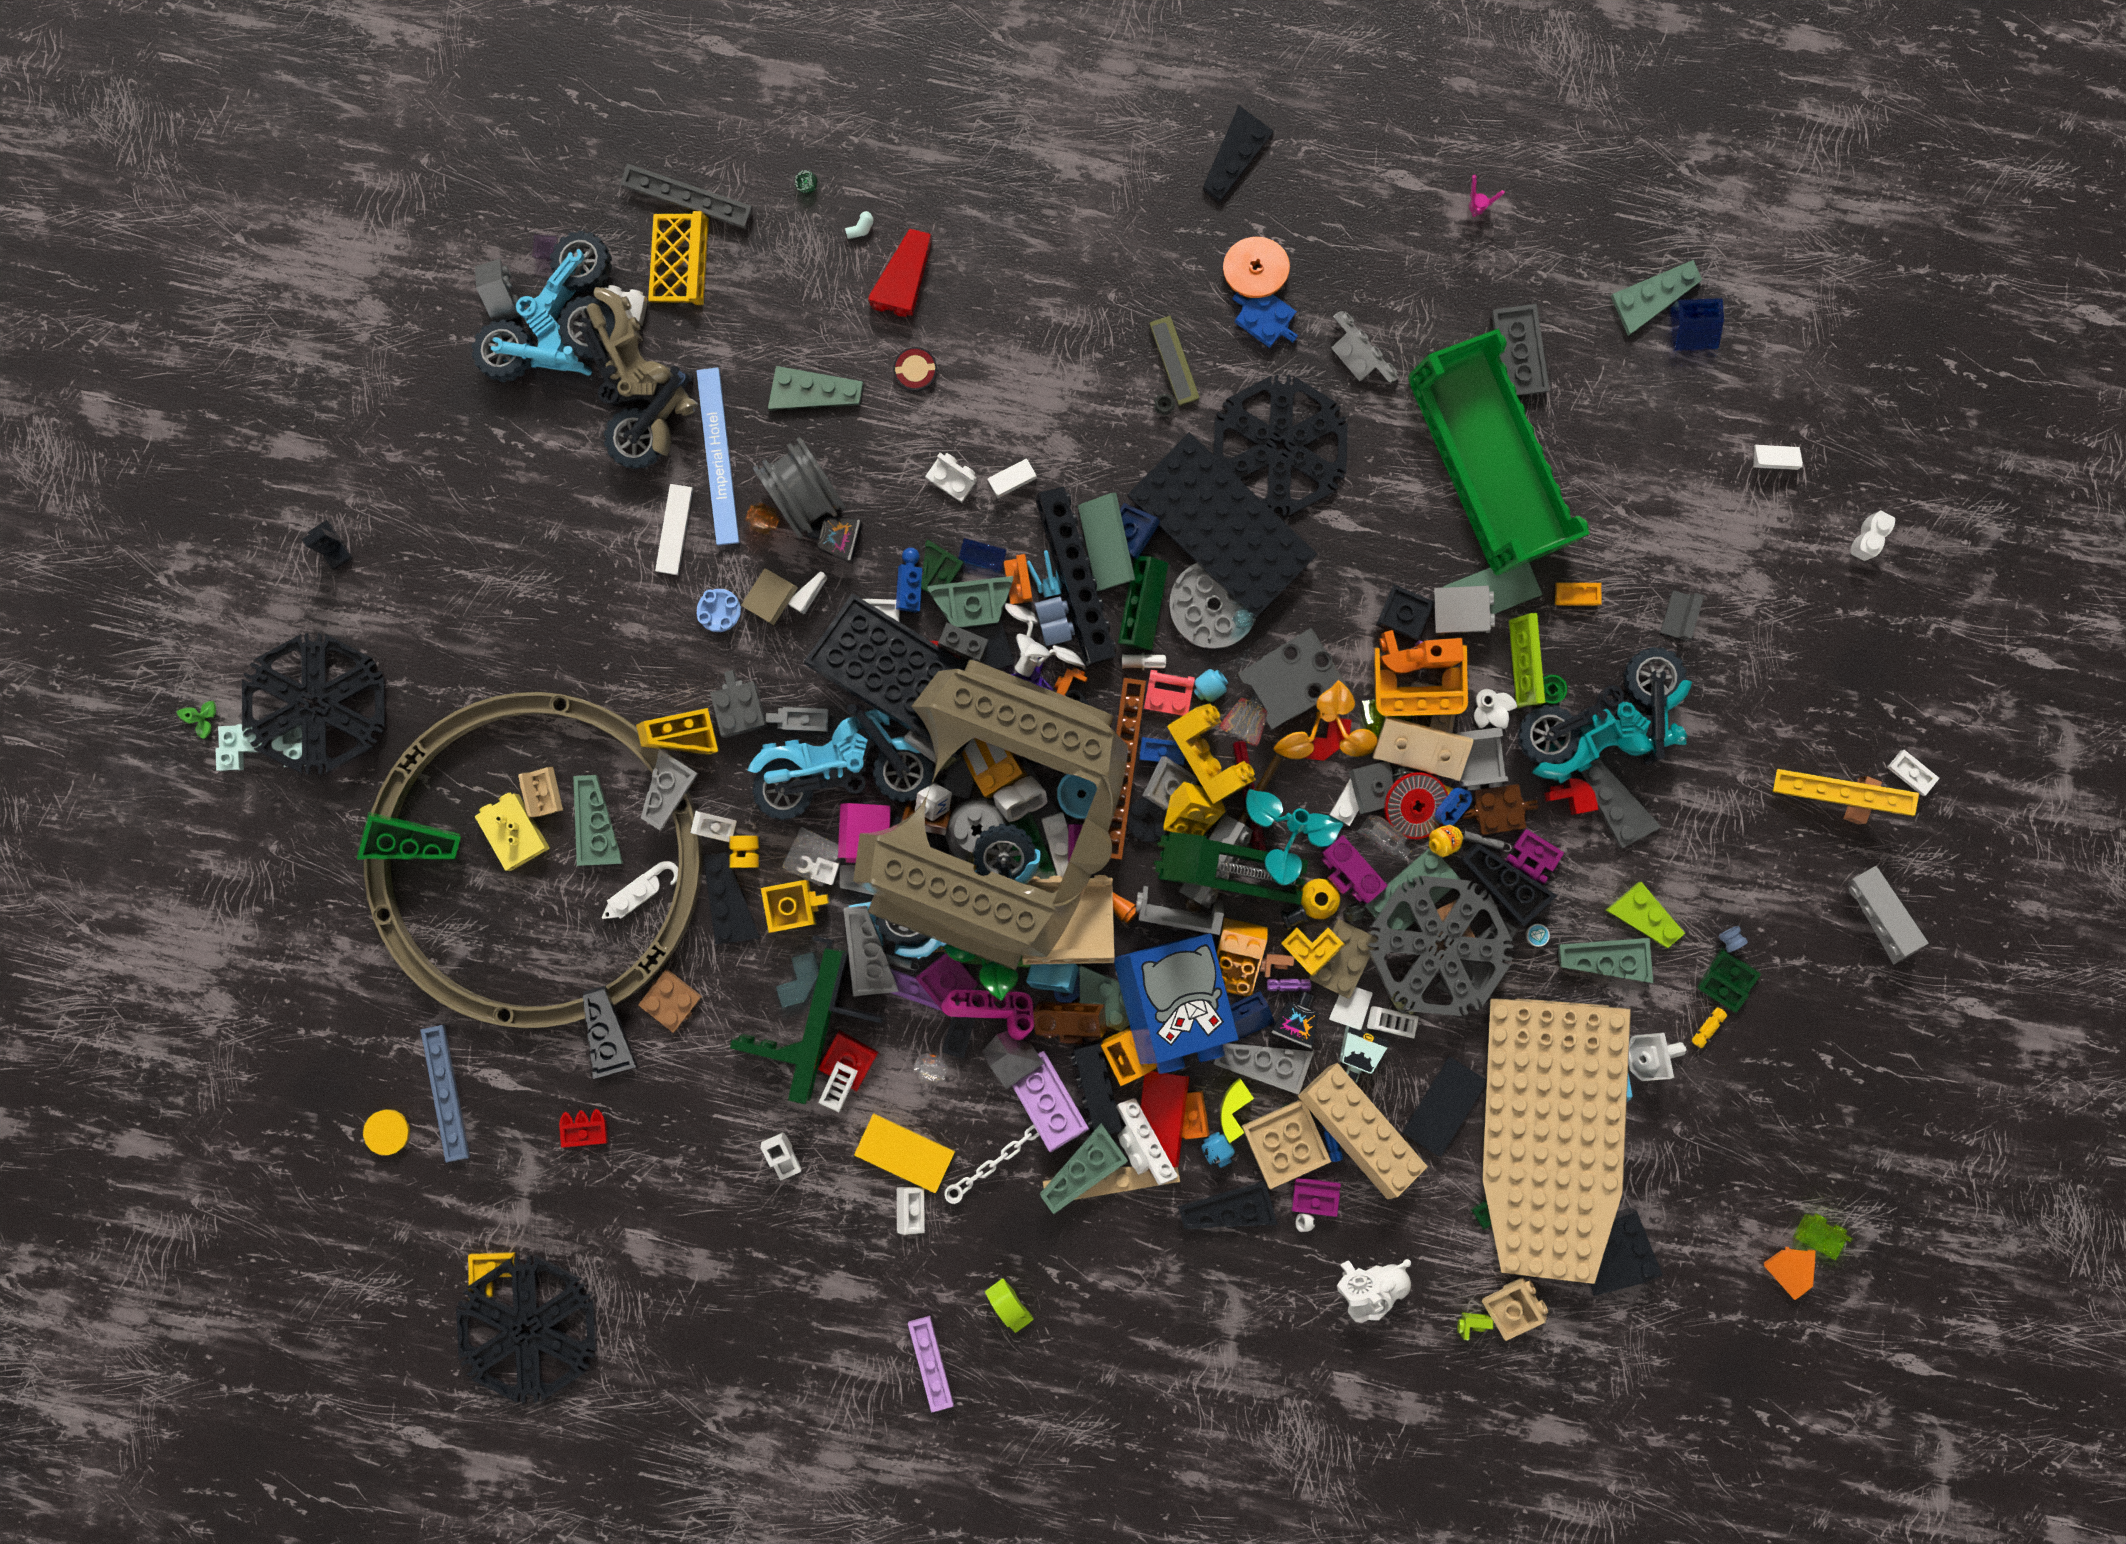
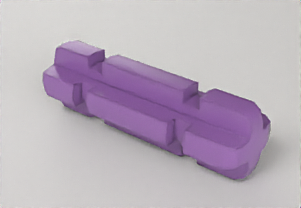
(1288, 985)

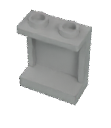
(1463, 609)
(1485, 760)

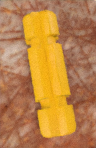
(1709, 1027)

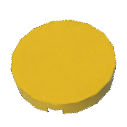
(386, 1132)

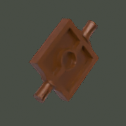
(1499, 809)

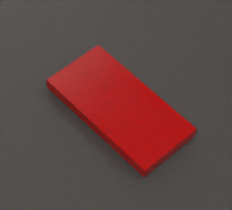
(1164, 1107)

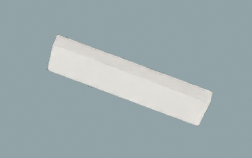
(674, 529)

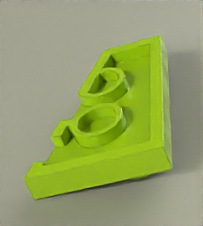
(1645, 913)

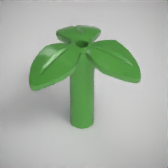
(191, 715)

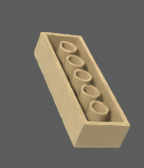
(1362, 1131)

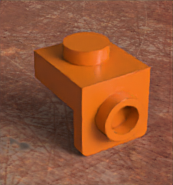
(1063, 683)

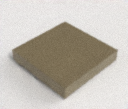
(769, 596)

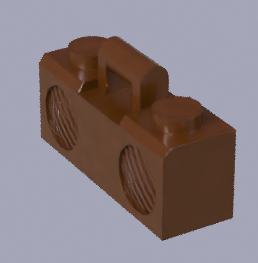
(1070, 1021)

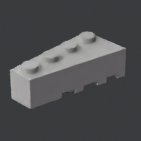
(1887, 915)

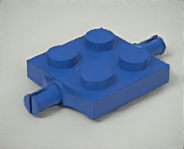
(1265, 318)

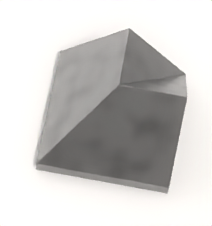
(1011, 1058)

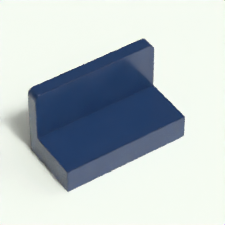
(1251, 1015)

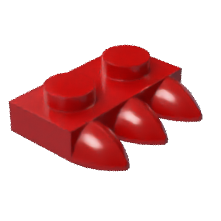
(583, 1131)

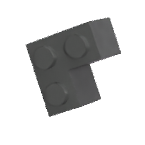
(495, 290)

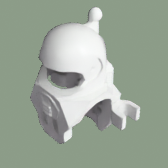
(1369, 1288)

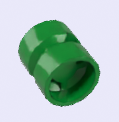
(1554, 689)

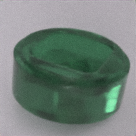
(806, 181)

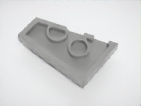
(668, 786)

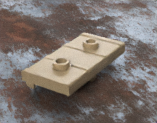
(1423, 748)

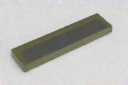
(1174, 361)

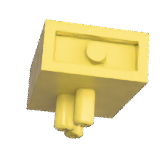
(511, 832)

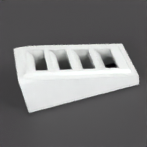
(804, 597)
(1378, 1021)
(830, 1102)

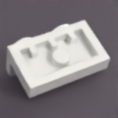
(952, 477)

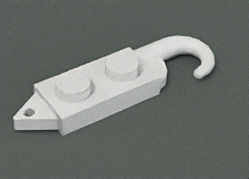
(638, 891)

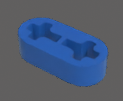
(1453, 806)

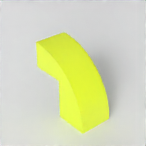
(1234, 1099)

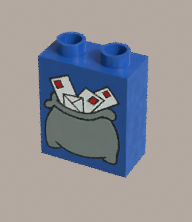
(1176, 1002)

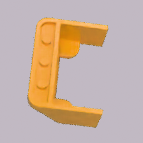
(1428, 700)

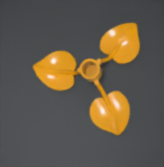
(1330, 704)

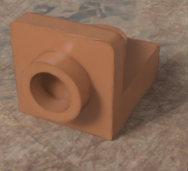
(1279, 962)

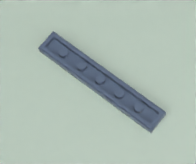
(445, 1093)

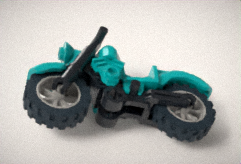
(1611, 721)

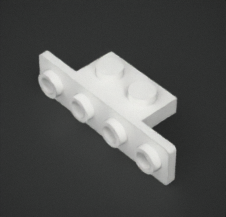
(1142, 1144)

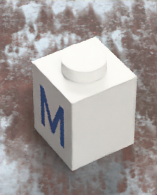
(937, 801)

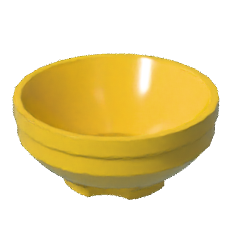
(1308, 902)

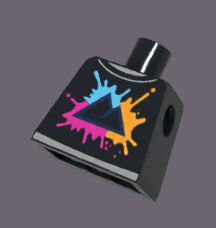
(838, 537)
(1297, 1021)

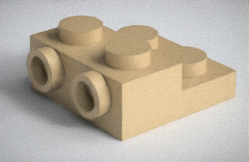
(1516, 1308)

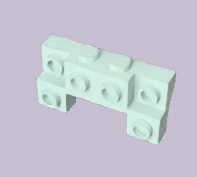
(233, 744)

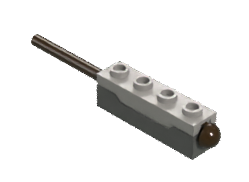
(1230, 832)

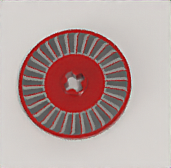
(1402, 798)

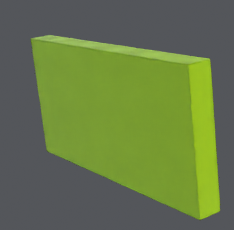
(1526, 660)

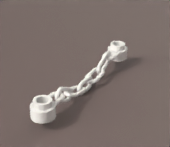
(953, 1200)

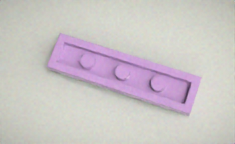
(930, 1364)

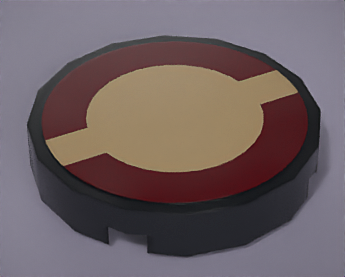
(915, 369)

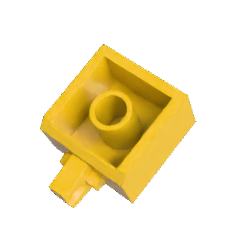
(791, 905)

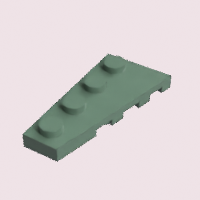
(593, 827)
(1087, 1167)

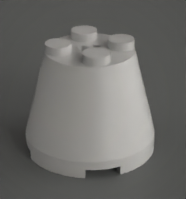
(963, 817)

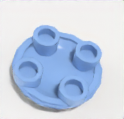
(718, 610)

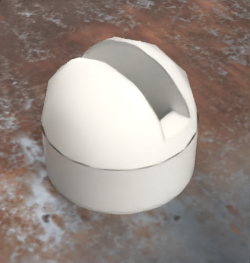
(1304, 1222)

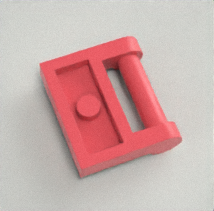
(1165, 700)

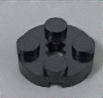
(1139, 828)

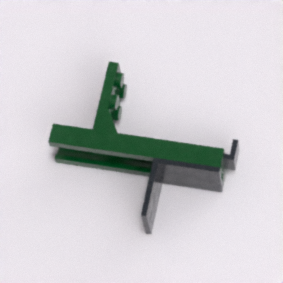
(808, 1052)

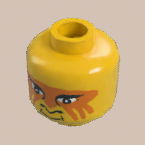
(1445, 840)

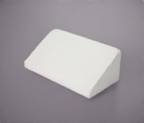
(1777, 457)
(1012, 478)
(910, 1210)

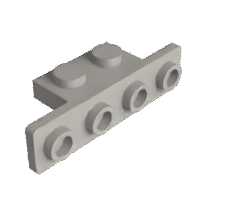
(1359, 353)

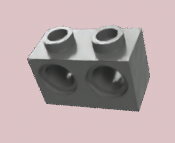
(962, 643)

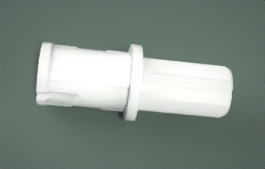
(1143, 661)

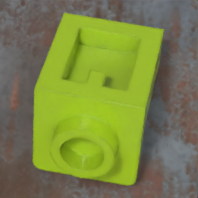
(1478, 1322)

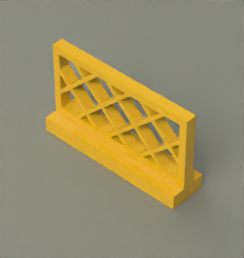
(697, 258)

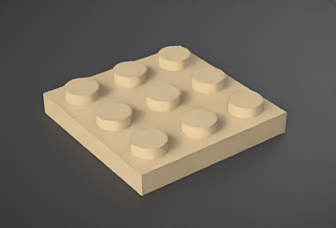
(1286, 1144)

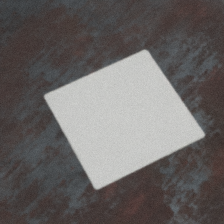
(1352, 1010)

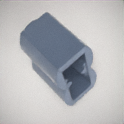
(1054, 622)

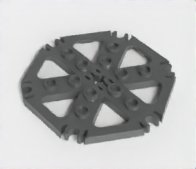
(1419, 943)

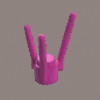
(1480, 201)

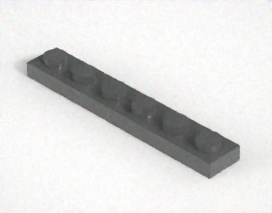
(686, 196)

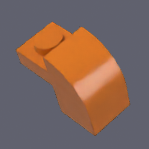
(1394, 659)

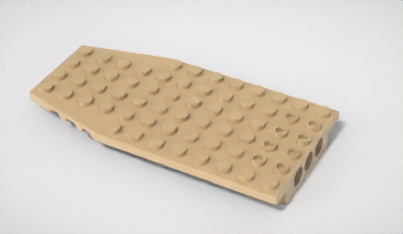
(1555, 1133)

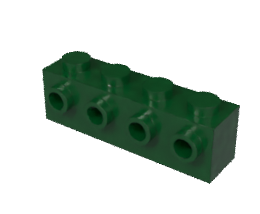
(1143, 603)

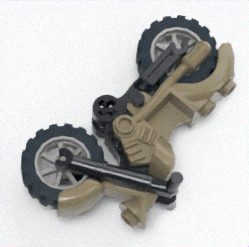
(613, 343)

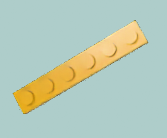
(1846, 792)

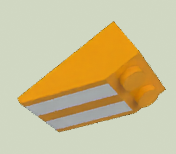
(992, 766)

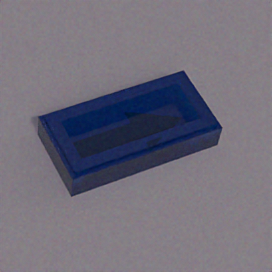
(982, 554)

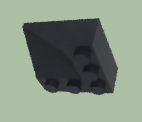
(1627, 1256)

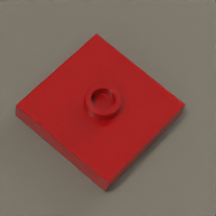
(850, 1053)

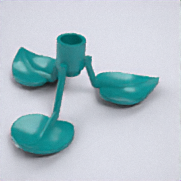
(1321, 831)

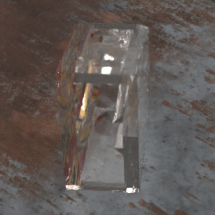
(1246, 720)
(1378, 833)

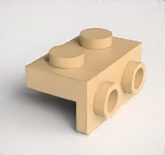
(540, 792)

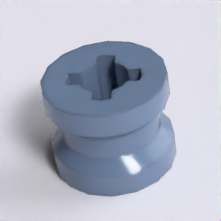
(1733, 939)

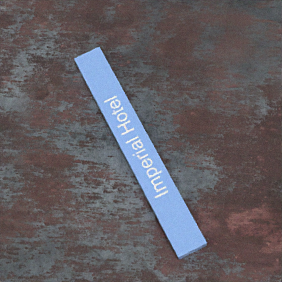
(718, 456)

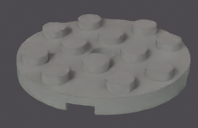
(1195, 620)

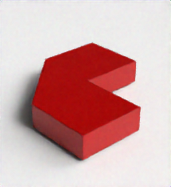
(1327, 746)

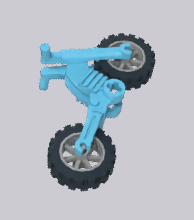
(543, 313)

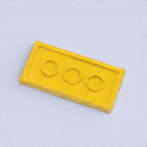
(904, 1153)

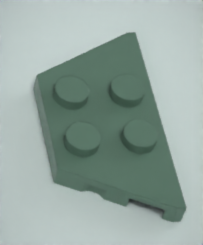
(972, 601)
(1102, 989)

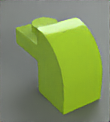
(1008, 1306)

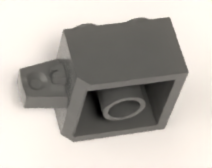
(738, 707)

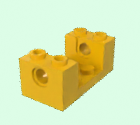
(1187, 734)

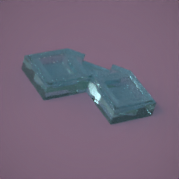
(798, 990)

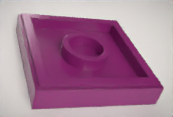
(945, 977)

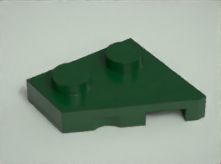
(938, 566)

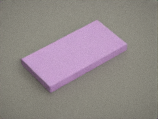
(1050, 1105)

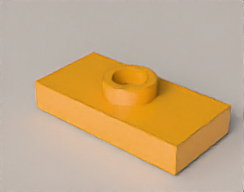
(1578, 594)

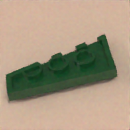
(1029, 825)

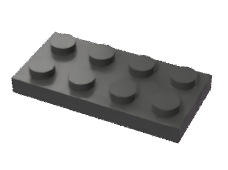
(1524, 348)

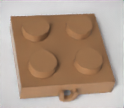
(670, 1000)

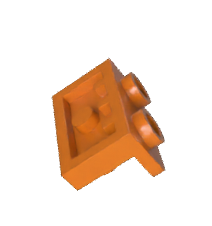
(1020, 589)

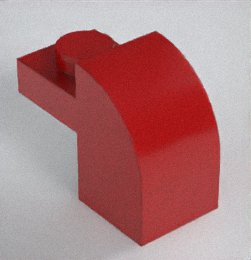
(1579, 794)

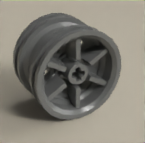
(799, 487)

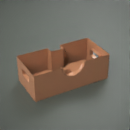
(1858, 814)

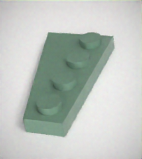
(1648, 298)
(807, 389)
(1614, 958)

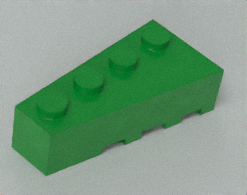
(401, 839)

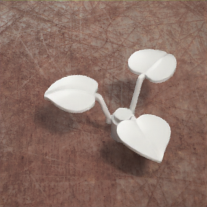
(1032, 650)

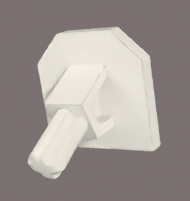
(1651, 1056)

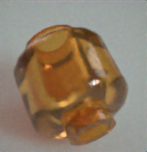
(761, 518)

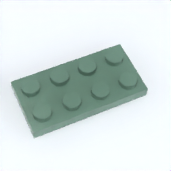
(1425, 865)

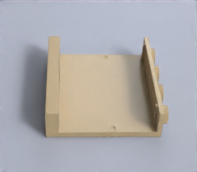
(1090, 930)

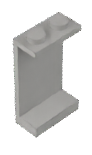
(1180, 918)

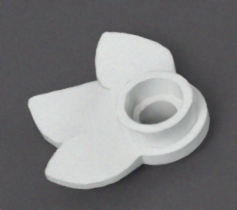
(1496, 711)

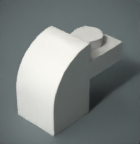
(780, 1155)

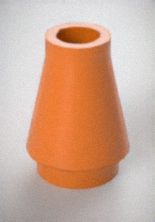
(1123, 909)

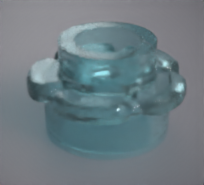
(1243, 619)

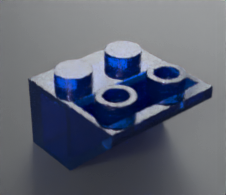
(1697, 324)

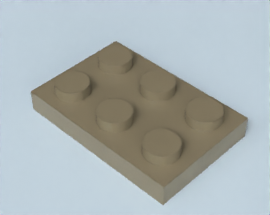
(1346, 966)

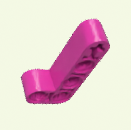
(989, 1010)

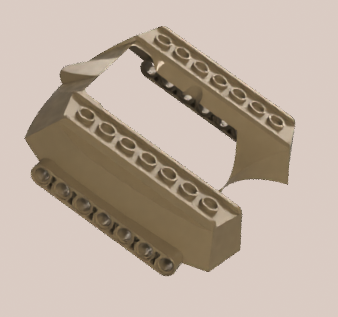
(945, 894)

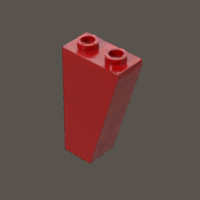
(902, 278)

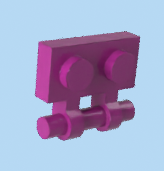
(1538, 850)

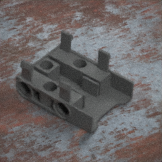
(1285, 682)

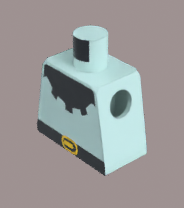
(1361, 1052)

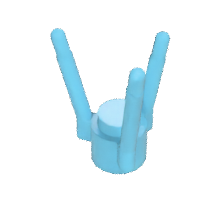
(1051, 585)

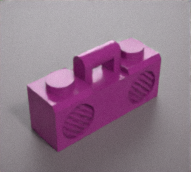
(1361, 876)

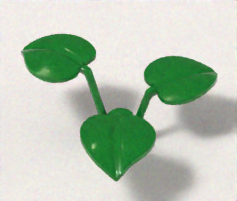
(994, 977)

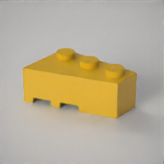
(680, 732)

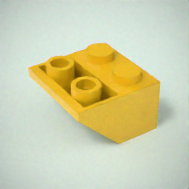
(1191, 810)

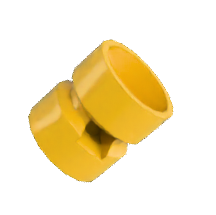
(744, 843)

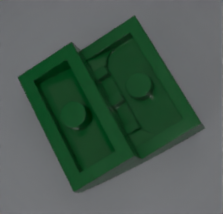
(1728, 980)

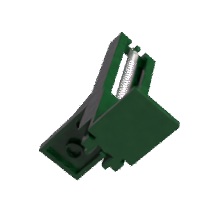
(1195, 862)

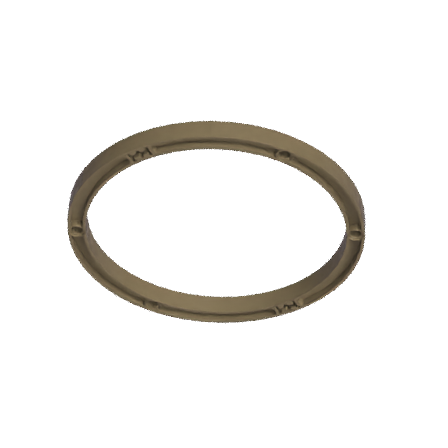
(380, 886)

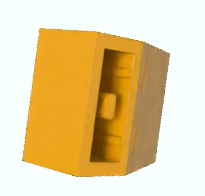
(1240, 955)
(1123, 1057)

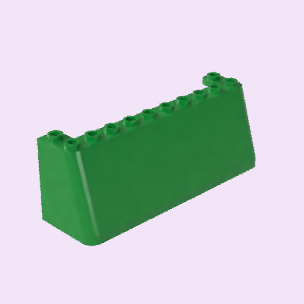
(1493, 453)

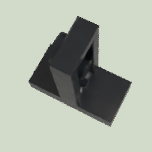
(328, 543)

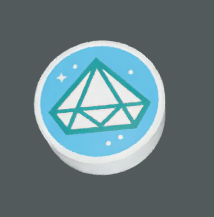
(1537, 935)

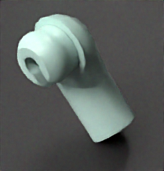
(862, 227)

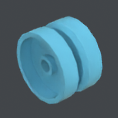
(1068, 798)

